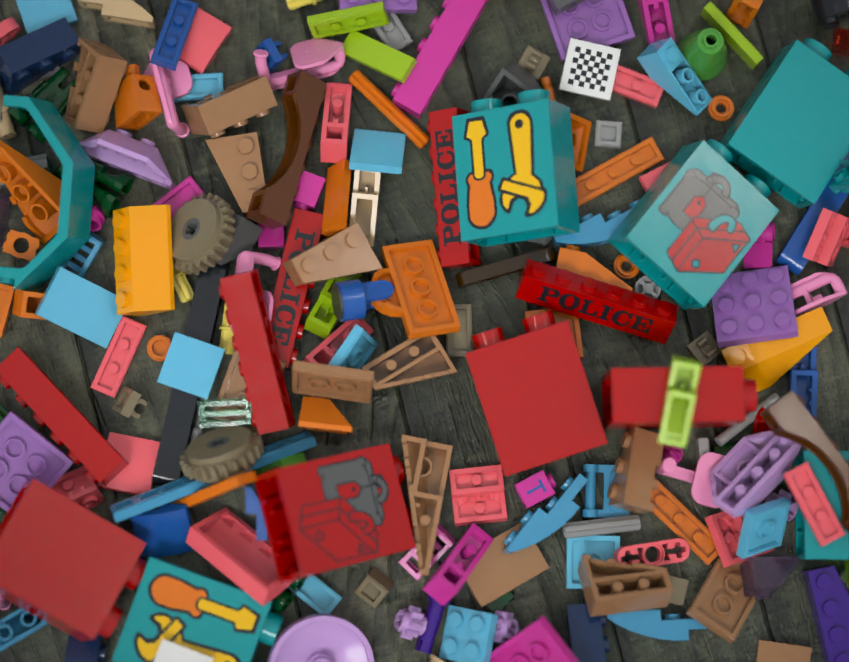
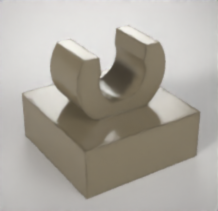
(534, 62)
(704, 348)
(127, 401)

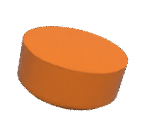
(158, 347)

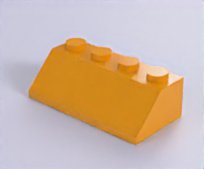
(143, 260)

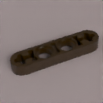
(503, 267)

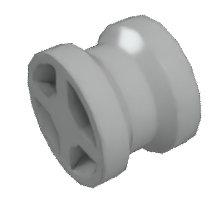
(648, 287)

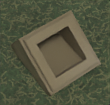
(374, 587)

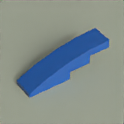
(803, 380)

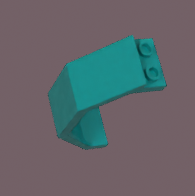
(74, 201)

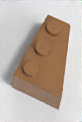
(230, 107)
(240, 164)
(410, 363)
(636, 471)
(623, 587)

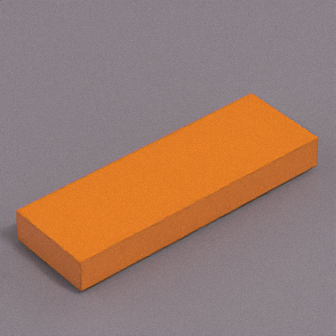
(336, 198)

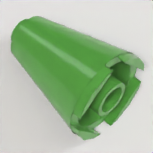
(705, 52)

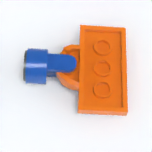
(407, 288)

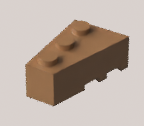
(95, 86)
(333, 258)

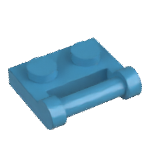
(590, 492)

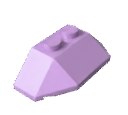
(129, 155)
(751, 471)

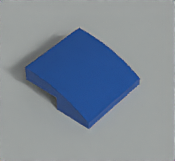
(254, 507)
(163, 530)

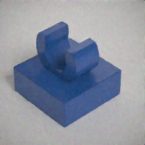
(274, 57)

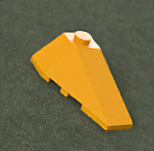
(772, 359)

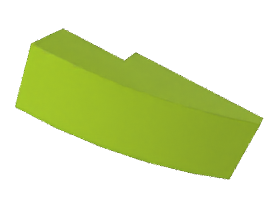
(322, 317)
(679, 401)

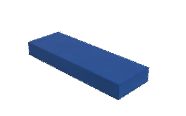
(174, 34)

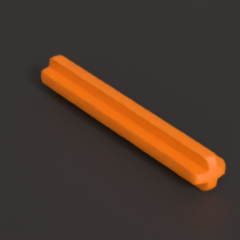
(389, 109)

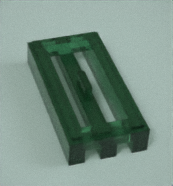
(203, 423)

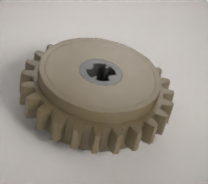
(201, 233)
(221, 454)

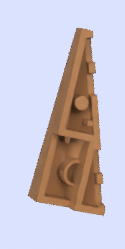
(426, 479)

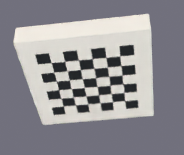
(589, 69)

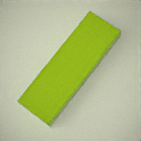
(348, 20)
(732, 35)
(378, 56)

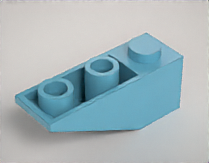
(673, 73)

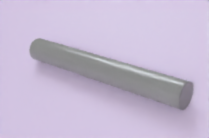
(733, 430)

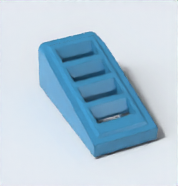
(93, 253)

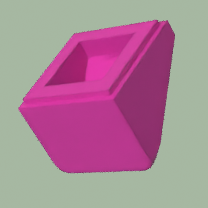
(271, 238)
(758, 256)

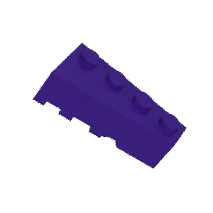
(830, 612)

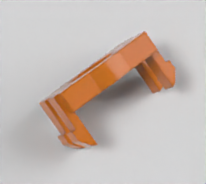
(34, 245)

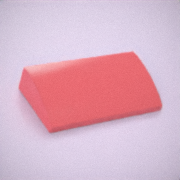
(236, 553)

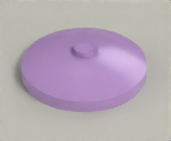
(321, 640)

